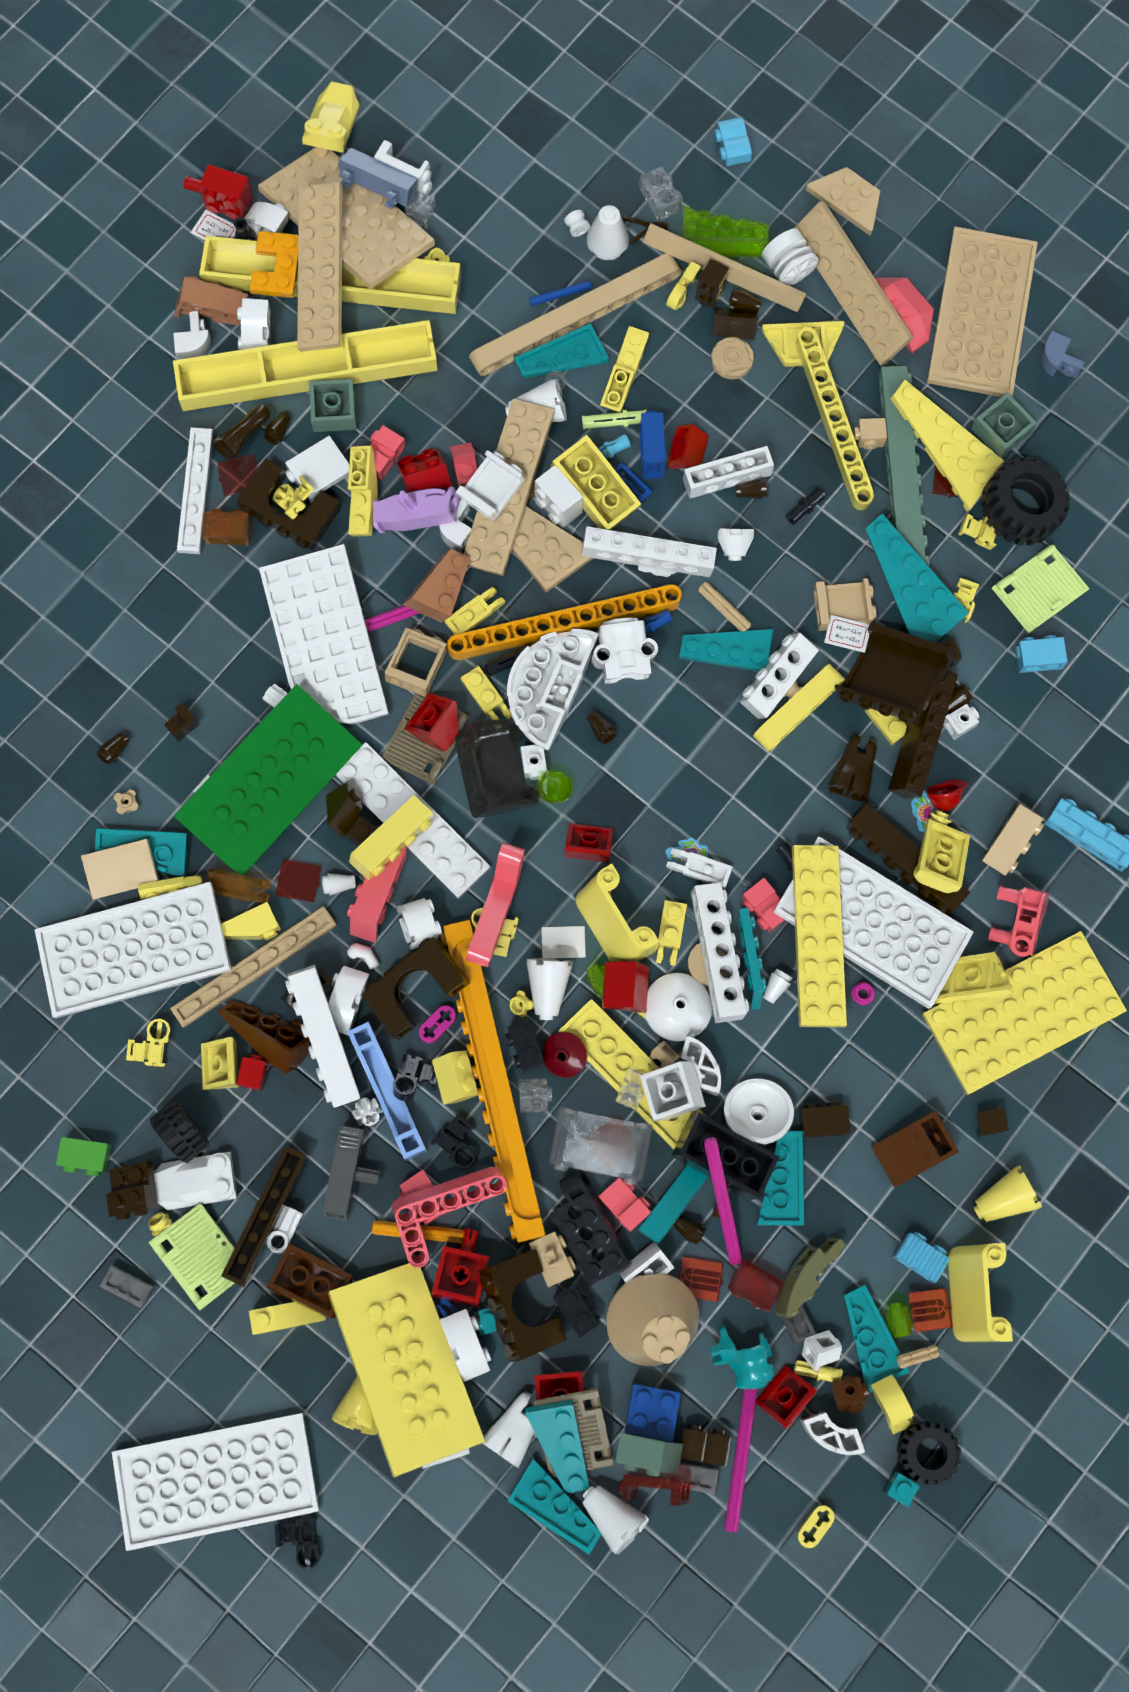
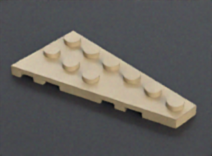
(547, 550)

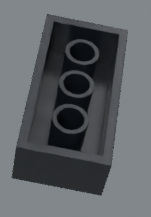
(744, 1163)

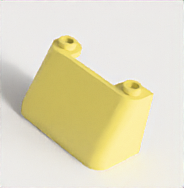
(608, 923)
(971, 1293)

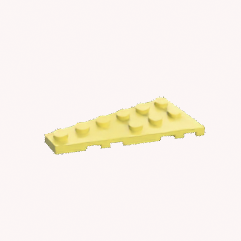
(950, 446)

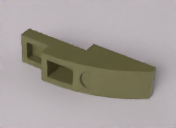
(801, 1282)

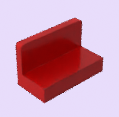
(687, 447)

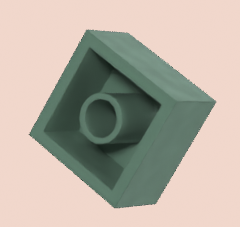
(332, 405)
(1003, 425)
(649, 1455)

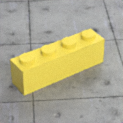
(391, 837)

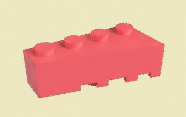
(371, 899)

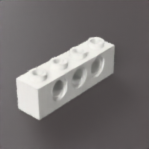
(728, 472)
(802, 653)

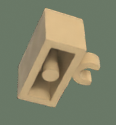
(553, 1259)

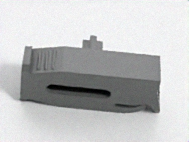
(346, 1172)

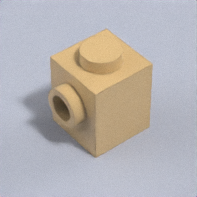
(870, 433)

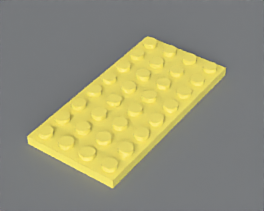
(1053, 1002)

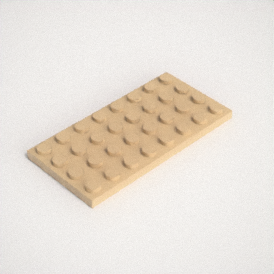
(374, 237)
(982, 312)

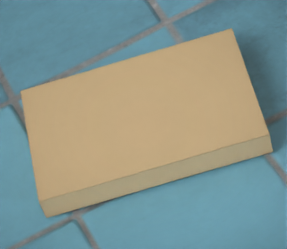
(119, 868)

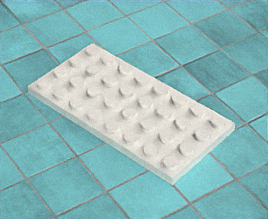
(891, 931)
(132, 950)
(215, 1481)

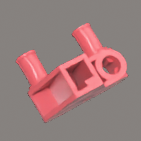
(1029, 917)

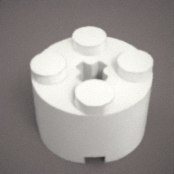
(418, 922)

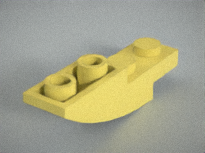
(625, 369)
(363, 489)

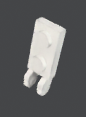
(701, 868)

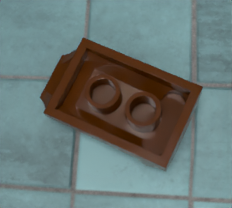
(307, 1280)

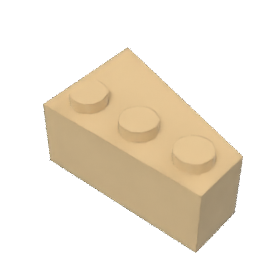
(1013, 840)

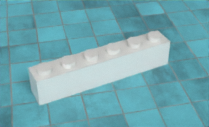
(324, 1036)

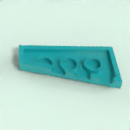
(568, 352)
(731, 649)
(167, 848)
(754, 963)
(784, 1192)
(872, 1338)
(560, 1439)
(548, 1504)

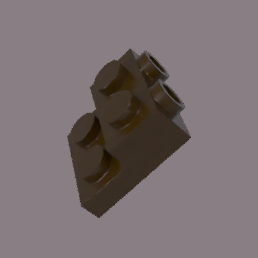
(132, 1191)

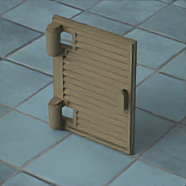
(413, 754)
(590, 1427)

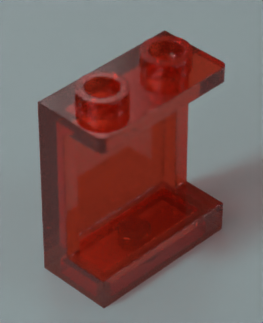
(678, 1485)

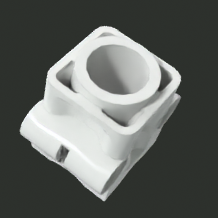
(622, 644)

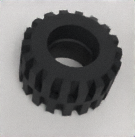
(179, 1131)
(949, 1453)

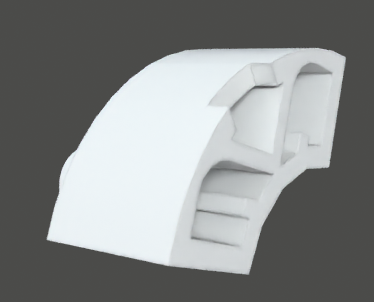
(266, 218)
(254, 323)
(347, 997)
(704, 1064)
(465, 1345)
(828, 1435)

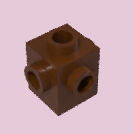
(843, 1391)

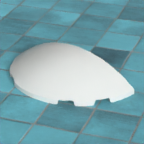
(547, 681)

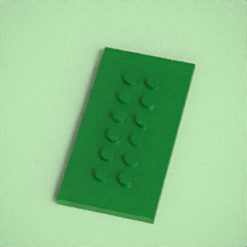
(268, 780)

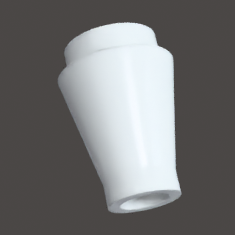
(337, 883)
(776, 985)

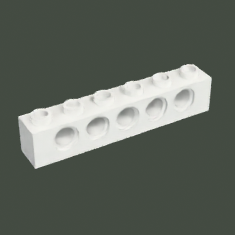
(648, 552)
(723, 1009)

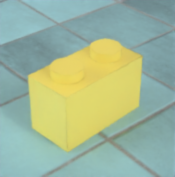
(455, 1077)

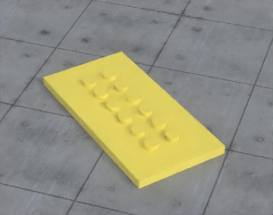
(405, 1368)

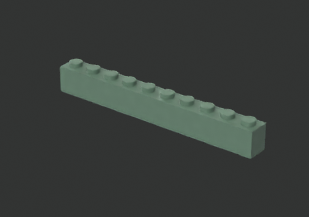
(902, 464)

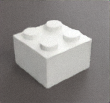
(558, 497)
(672, 1091)

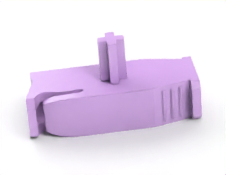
(415, 510)

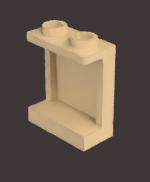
(845, 601)

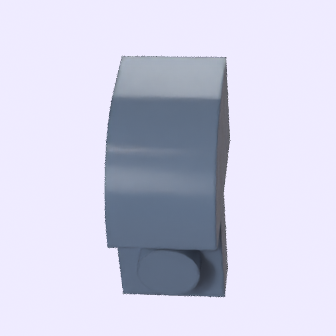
(1054, 356)

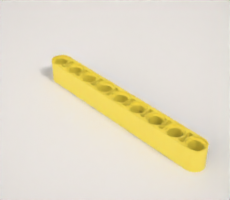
(832, 428)

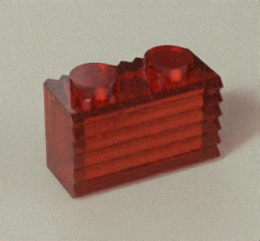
(755, 1285)

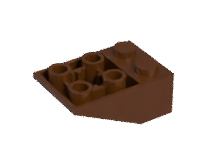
(914, 1149)

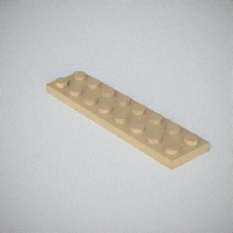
(320, 267)
(854, 284)
(522, 445)

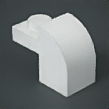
(195, 342)
(457, 533)

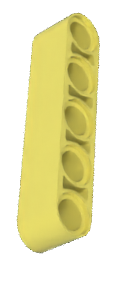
(798, 707)

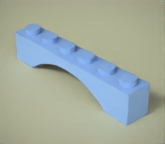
(382, 1083)

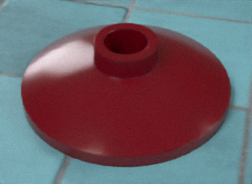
(574, 1050)

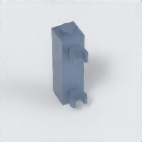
(377, 177)

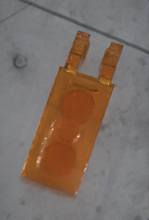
(238, 886)

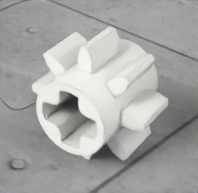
(367, 1111)

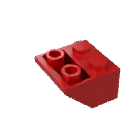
(424, 471)

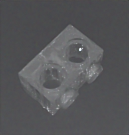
(657, 194)

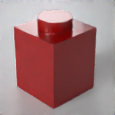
(252, 1072)

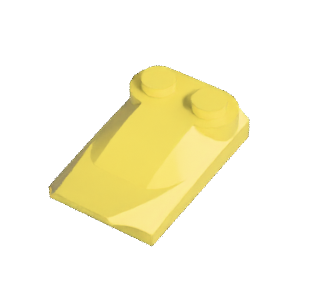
(332, 118)
(942, 857)

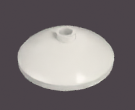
(667, 1018)
(759, 1099)

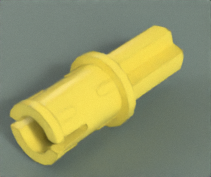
(824, 1373)

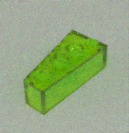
(724, 234)

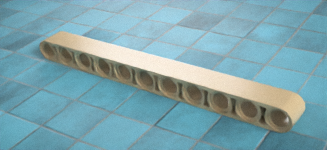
(575, 313)

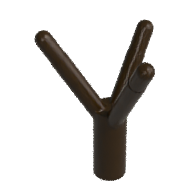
(664, 225)

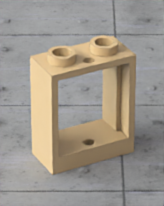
(409, 681)

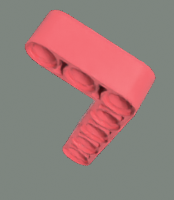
(496, 905)
(440, 1206)

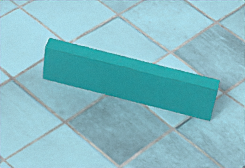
(673, 1204)

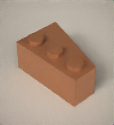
(209, 300)
(440, 587)

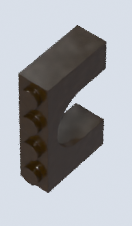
(304, 529)
(385, 994)
(499, 1284)

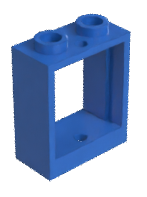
(652, 445)

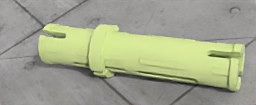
(588, 421)

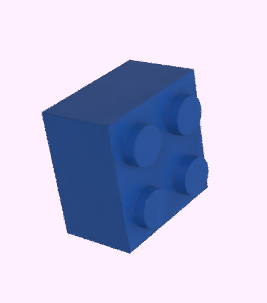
(652, 1412)

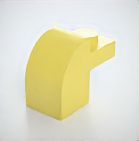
(893, 1404)

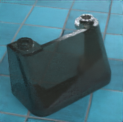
(493, 768)

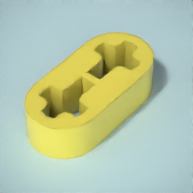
(820, 1530)

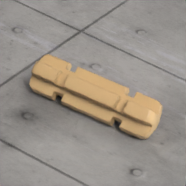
(917, 1356)

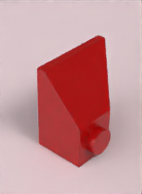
(435, 722)

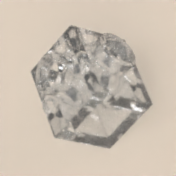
(534, 1095)

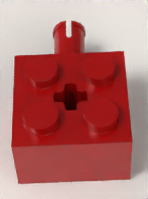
(222, 191)
(457, 1260)

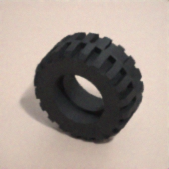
(1041, 484)

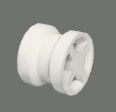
(577, 223)

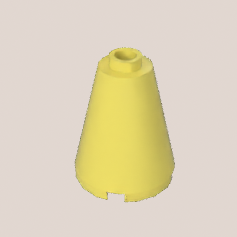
(1007, 1197)
(354, 1411)

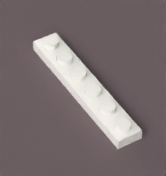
(195, 491)

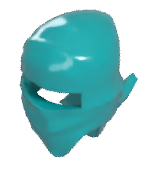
(748, 1364)

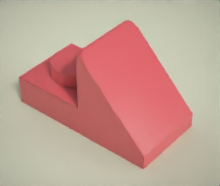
(464, 462)

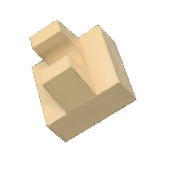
(664, 1054)

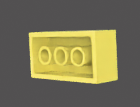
(604, 493)

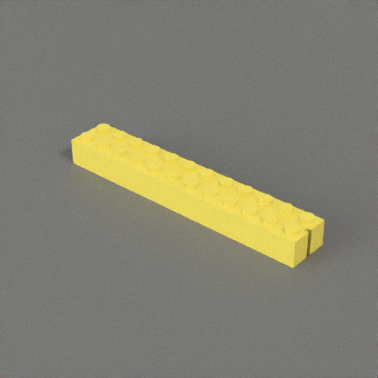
(416, 286)
(286, 370)

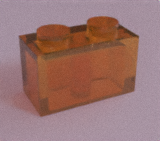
(226, 527)

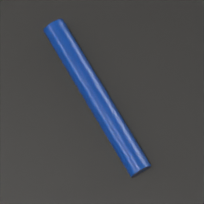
(560, 293)

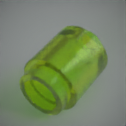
(596, 979)
(899, 1320)

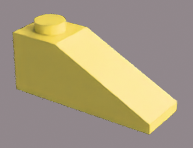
(252, 925)
(282, 1317)

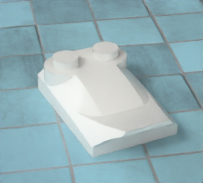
(200, 1181)

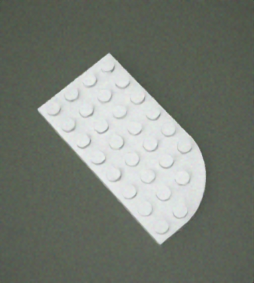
(325, 634)

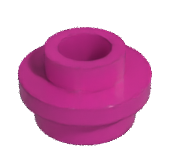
(869, 991)

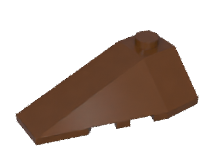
(273, 1038)

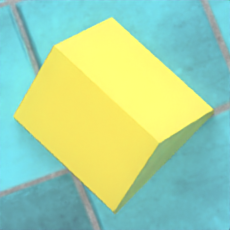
(220, 1064)

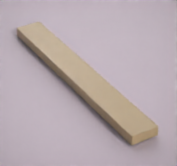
(738, 273)
(253, 967)

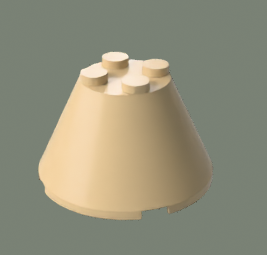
(652, 1319)

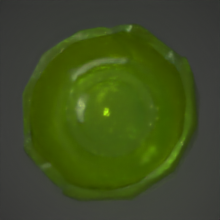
(554, 787)

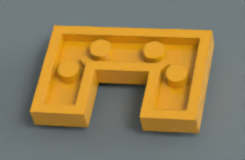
(283, 279)

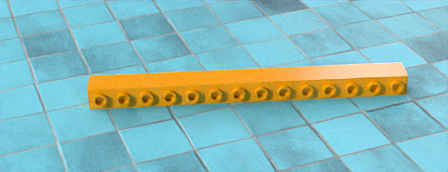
(494, 1089)

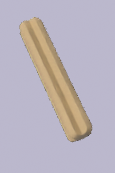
(724, 607)

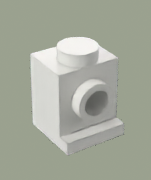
(956, 726)
(529, 753)
(821, 1349)

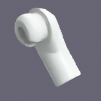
(365, 952)

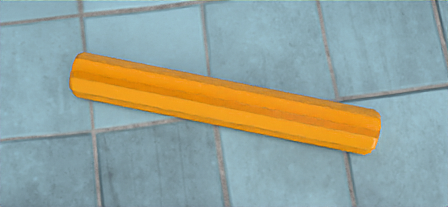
(429, 1232)

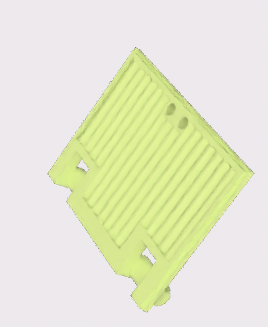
(1040, 588)
(197, 1254)

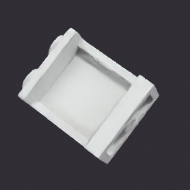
(423, 174)
(320, 465)
(492, 486)

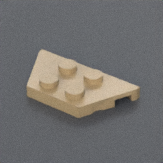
(848, 196)

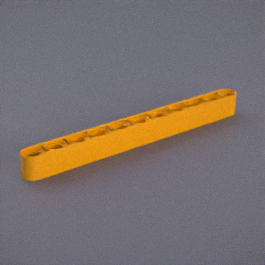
(552, 619)

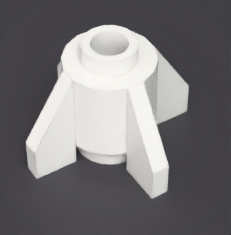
(735, 542)

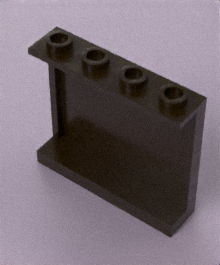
(896, 674)

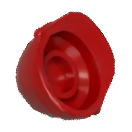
(946, 794)

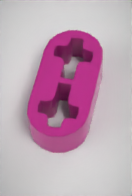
(441, 1028)

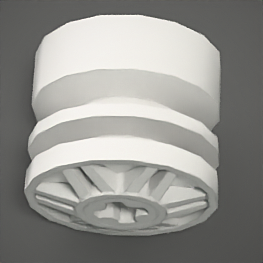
(790, 257)

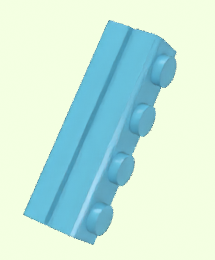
(1090, 833)

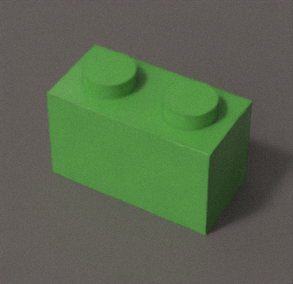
(83, 1155)

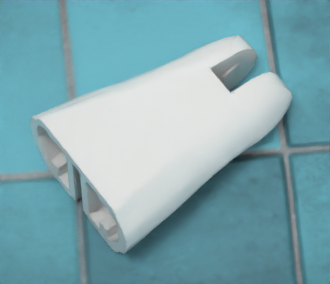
(511, 1432)

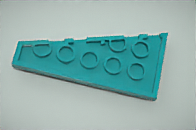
(919, 594)

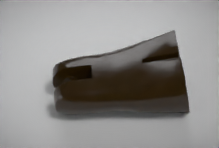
(233, 439)
(854, 771)

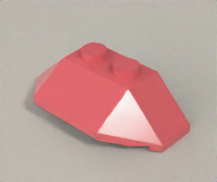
(911, 308)

